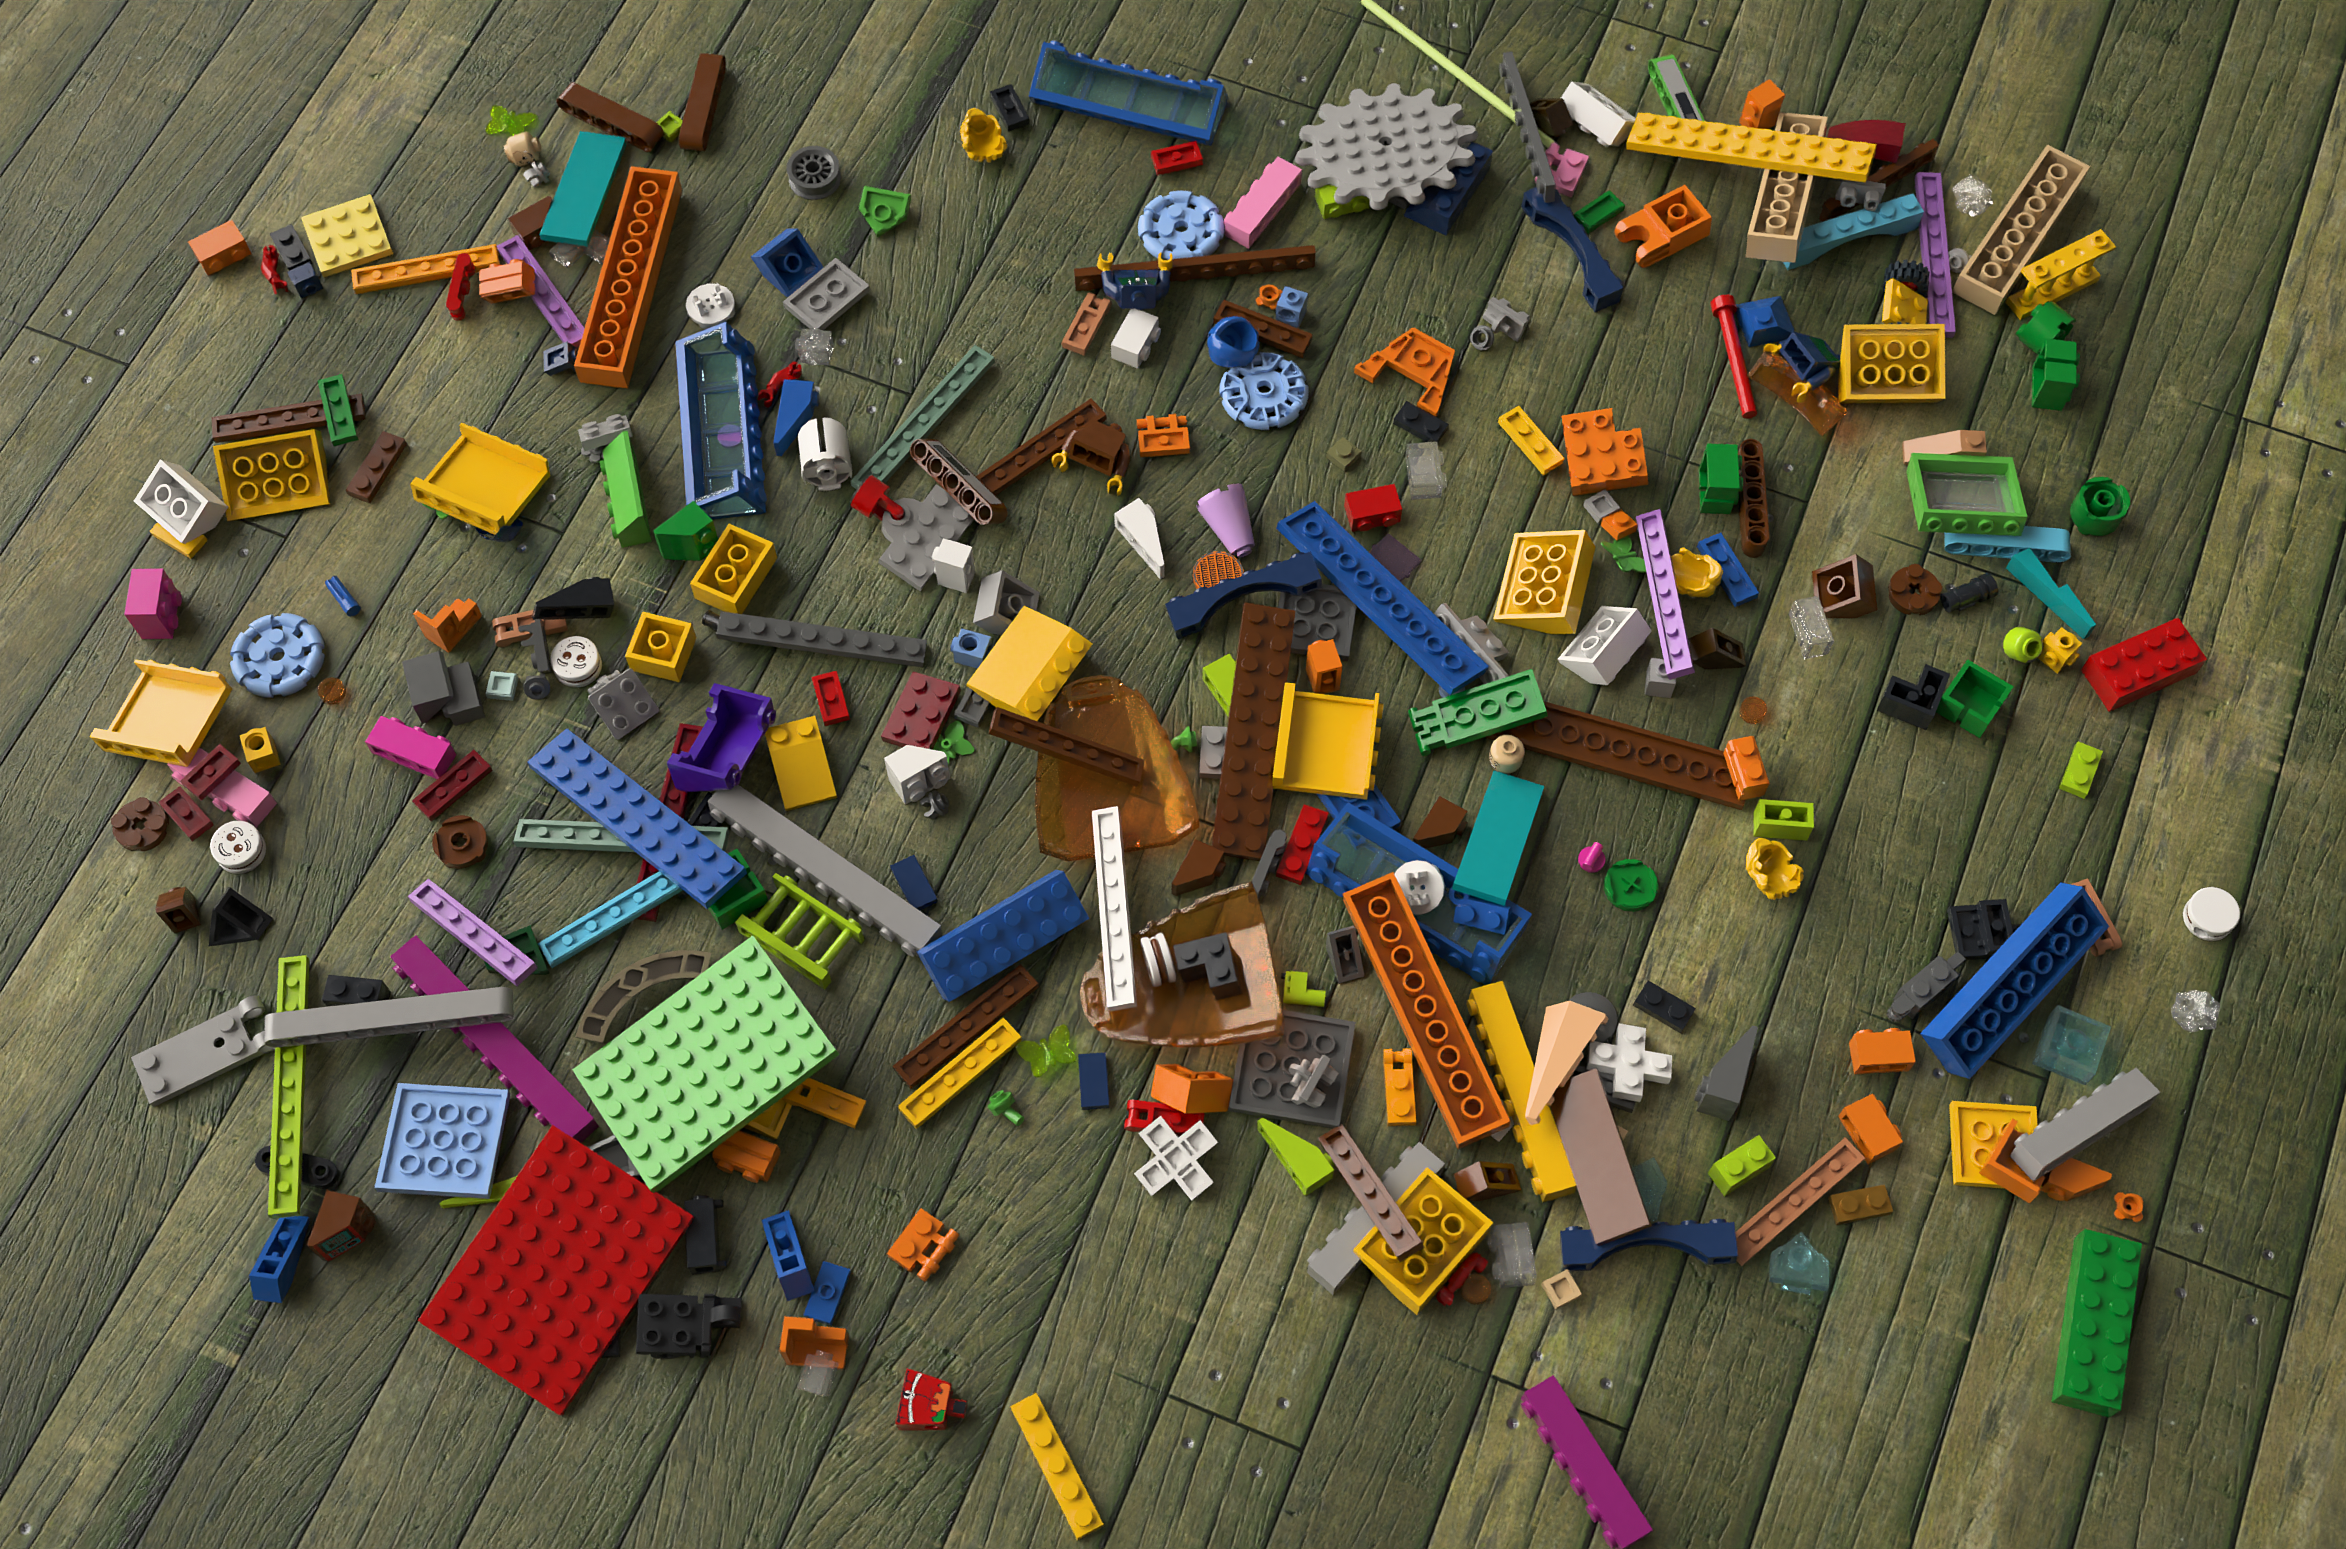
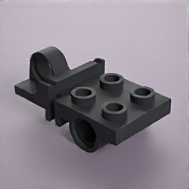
(681, 1325)

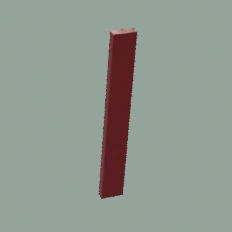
(673, 799)

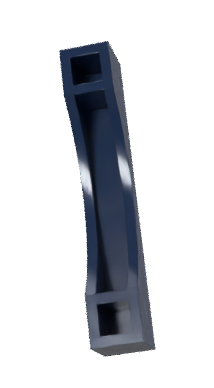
(1600, 284)
(1292, 576)
(1708, 1242)

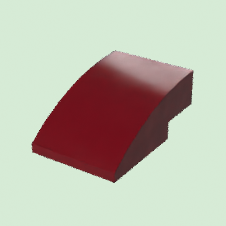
(1883, 133)

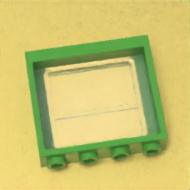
(1966, 494)

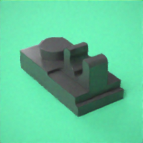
(541, 657)

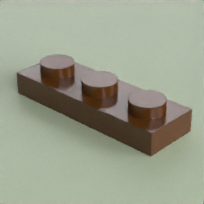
(376, 467)

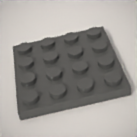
(1263, 1077)

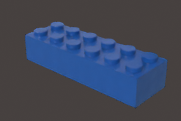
(1002, 935)

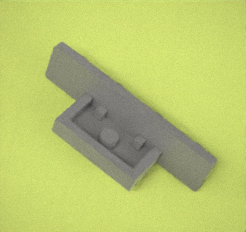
(1479, 639)

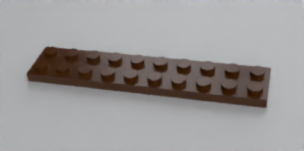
(1253, 731)
(1629, 753)

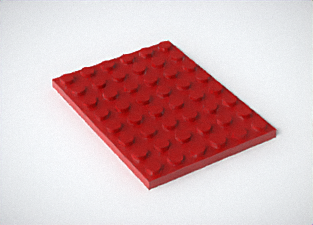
(556, 1270)

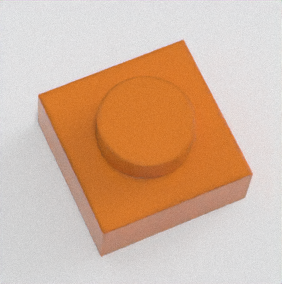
(1619, 524)

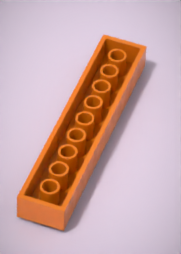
(628, 278)
(1426, 1011)

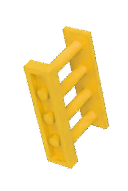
(2061, 273)

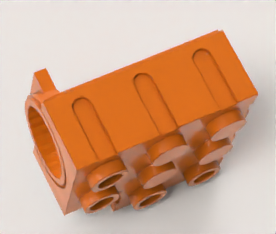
(1601, 456)

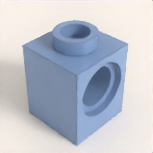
(1291, 306)
(971, 639)

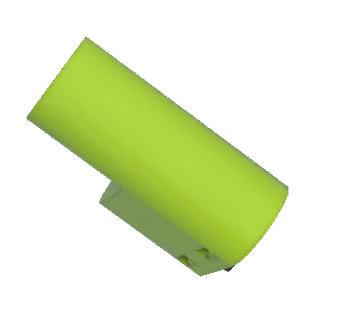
(1296, 992)

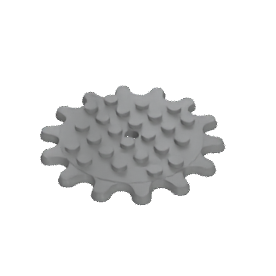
(1420, 152)

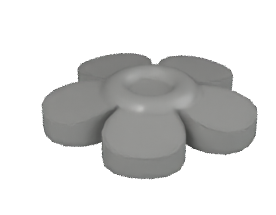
(594, 454)

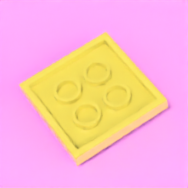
(347, 235)

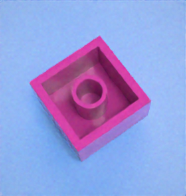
(152, 604)

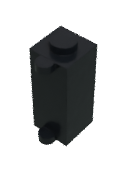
(703, 1236)

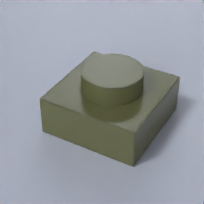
(1343, 454)

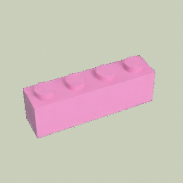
(1262, 202)
(235, 793)

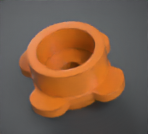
(1269, 291)
(2134, 1201)

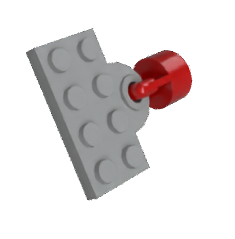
(911, 527)

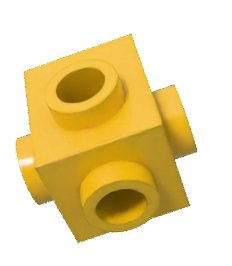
(2060, 650)

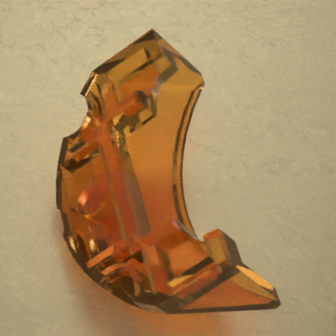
(1777, 375)

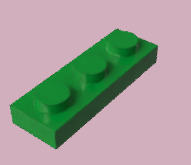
(337, 410)

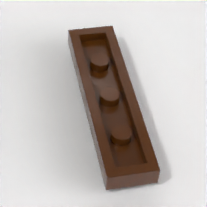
(1270, 330)

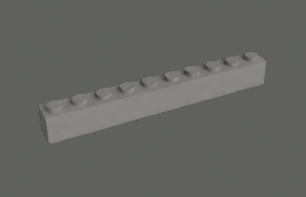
(825, 869)

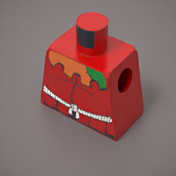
(927, 1403)

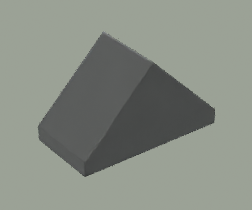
(1344, 954)

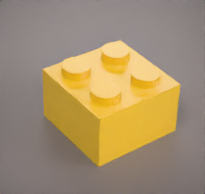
(660, 646)

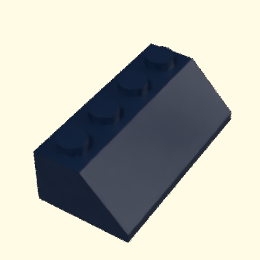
(1445, 205)

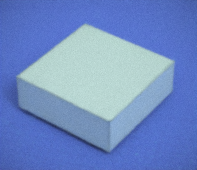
(502, 685)

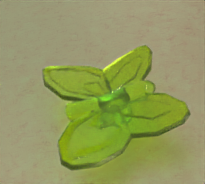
(508, 122)
(1049, 1052)

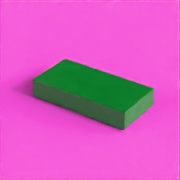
(1599, 211)

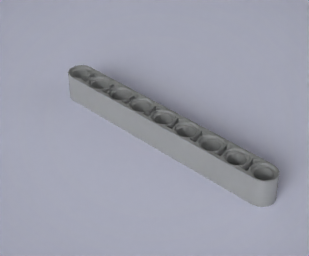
(389, 1017)

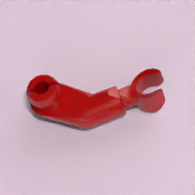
(269, 267)
(792, 372)
(1473, 1261)

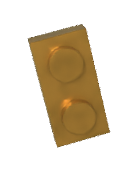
(1860, 1204)

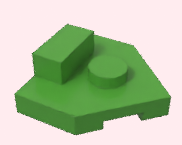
(884, 208)

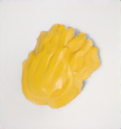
(982, 136)
(1696, 574)
(1771, 868)

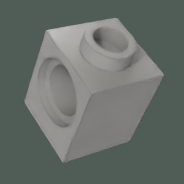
(1657, 681)

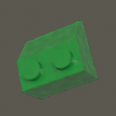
(686, 535)

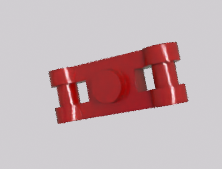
(460, 286)

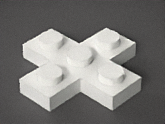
(1629, 1062)
(1176, 1157)

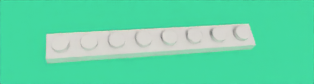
(1114, 909)

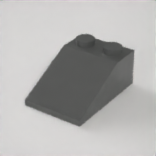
(1722, 1089)

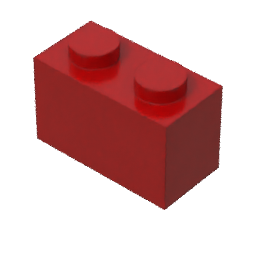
(1373, 508)

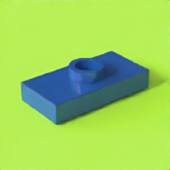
(828, 1293)

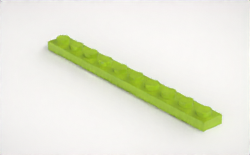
(288, 1097)

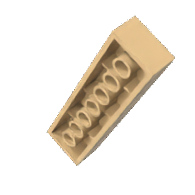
(1783, 200)
(2020, 229)

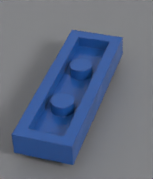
(1734, 577)

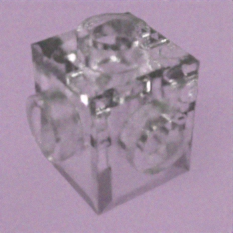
(1972, 196)
(814, 346)
(2195, 1010)

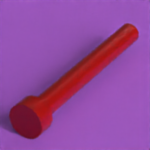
(1724, 308)

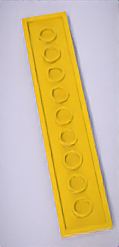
(1752, 147)

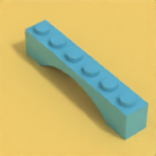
(1890, 218)

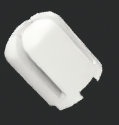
(835, 459)

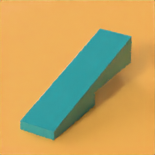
(2060, 600)

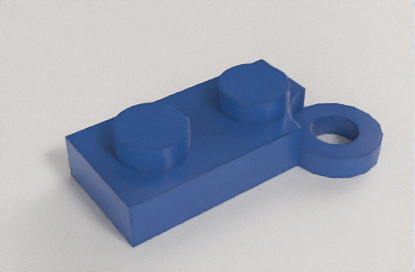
(1481, 913)

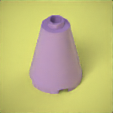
(1229, 518)

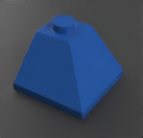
(1764, 321)

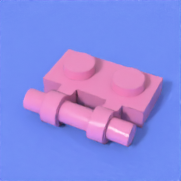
(1569, 168)

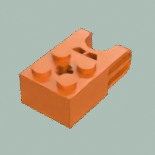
(1665, 226)

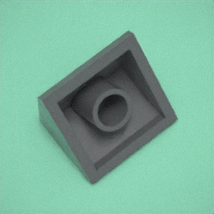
(428, 684)

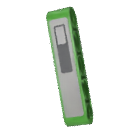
(1673, 88)

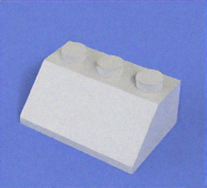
(1598, 114)
(180, 502)
(1605, 644)

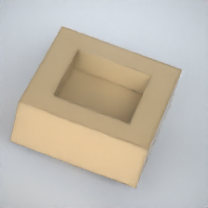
(1561, 1289)

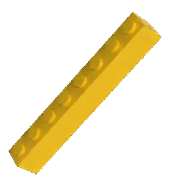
(1514, 1075)

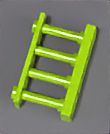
(796, 956)

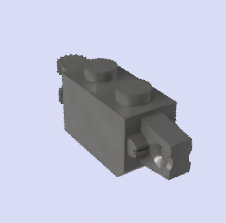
(1925, 987)

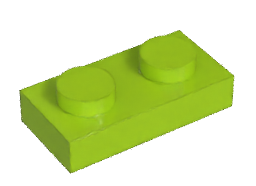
(2081, 770)

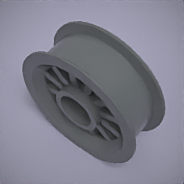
(813, 172)

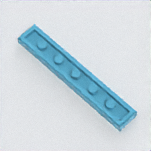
(607, 918)

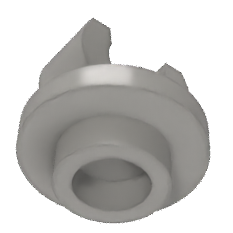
(537, 174)
(1958, 259)

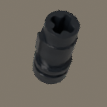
(1967, 594)

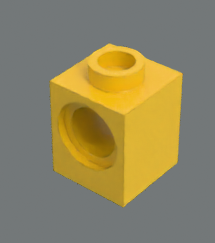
(264, 757)

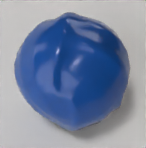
(1233, 342)

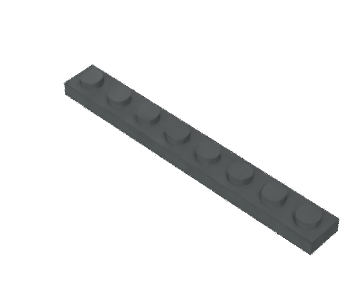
(1528, 132)
(821, 639)

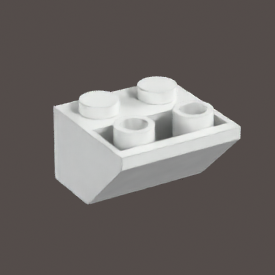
(916, 771)

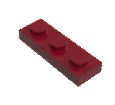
(452, 785)

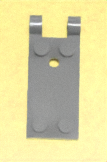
(193, 1057)

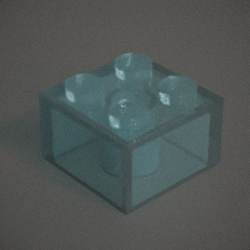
(2071, 1045)

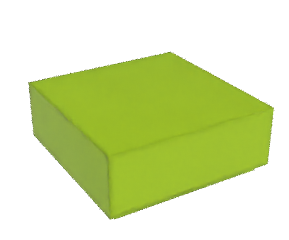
(671, 125)

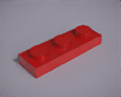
(1301, 844)

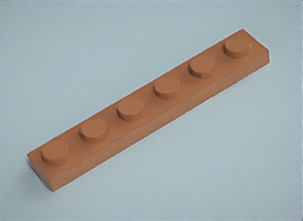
(1796, 1199)

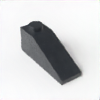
(580, 600)

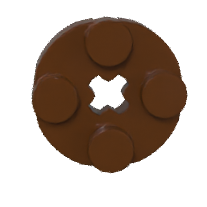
(1919, 578)
(134, 812)
(467, 855)

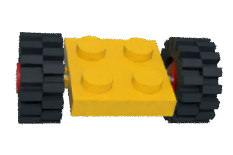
(1904, 292)

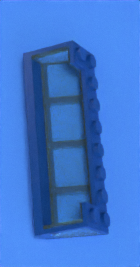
(1128, 95)
(716, 400)
(1383, 850)

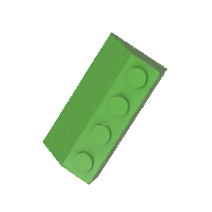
(625, 491)

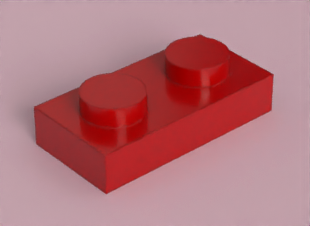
(1176, 158)
(830, 698)

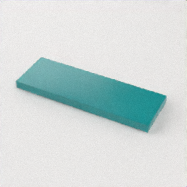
(583, 188)
(1498, 838)

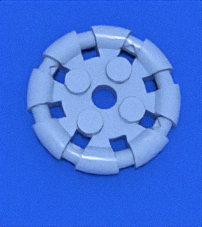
(1180, 215)
(1262, 403)
(269, 644)

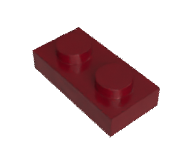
(210, 772)
(186, 813)

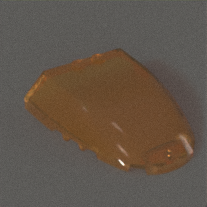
(1152, 813)
(1187, 1012)

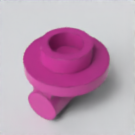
(1592, 858)

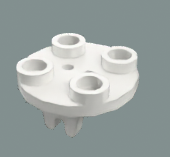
(700, 310)
(1418, 874)

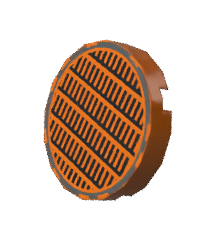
(1215, 567)

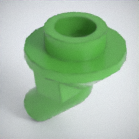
(1186, 739)
(1001, 1103)

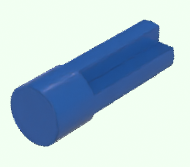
(343, 597)

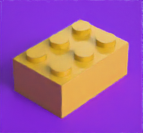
(733, 570)

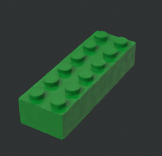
(2097, 1323)

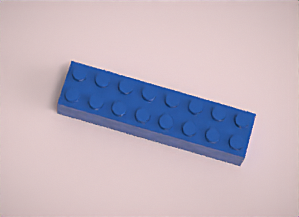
(2015, 980)

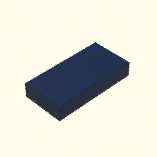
(913, 883)
(1093, 1081)

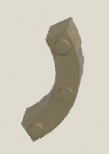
(633, 980)

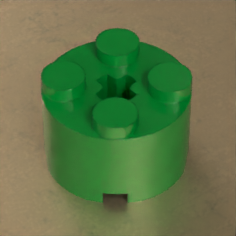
(2047, 322)
(2099, 506)

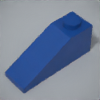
(794, 412)
(787, 1256)
(278, 1259)

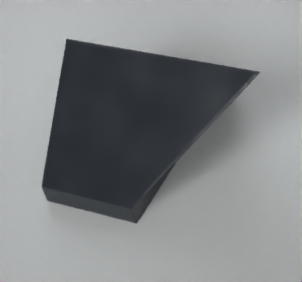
(236, 920)

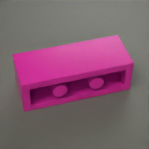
(411, 747)

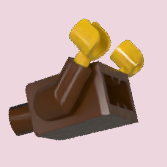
(1098, 448)

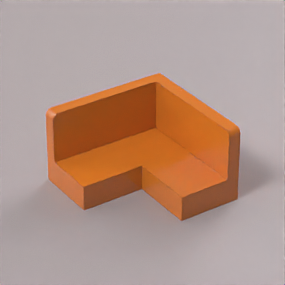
(450, 623)
(1191, 1090)
(2005, 1172)
(804, 1337)

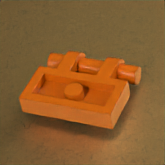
(1163, 441)
(915, 1241)

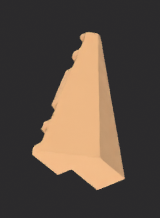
(1563, 1037)

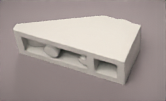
(1139, 528)

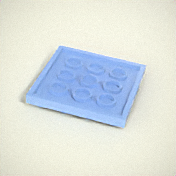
(443, 1141)

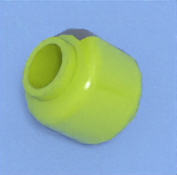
(2023, 644)

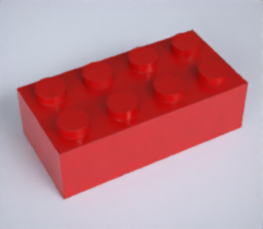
(2143, 664)

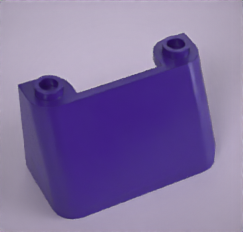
(725, 742)

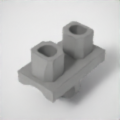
(1860, 192)
(1505, 319)
(1318, 1071)

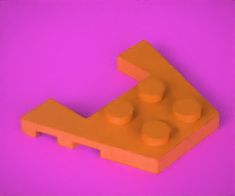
(1417, 358)

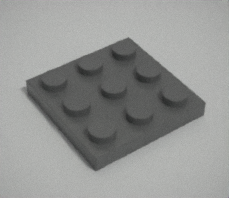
(1321, 616)

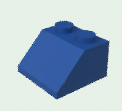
(787, 261)

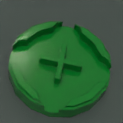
(1630, 885)

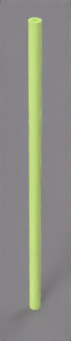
(1447, 64)

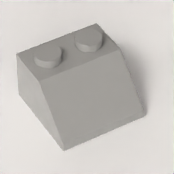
(1001, 600)

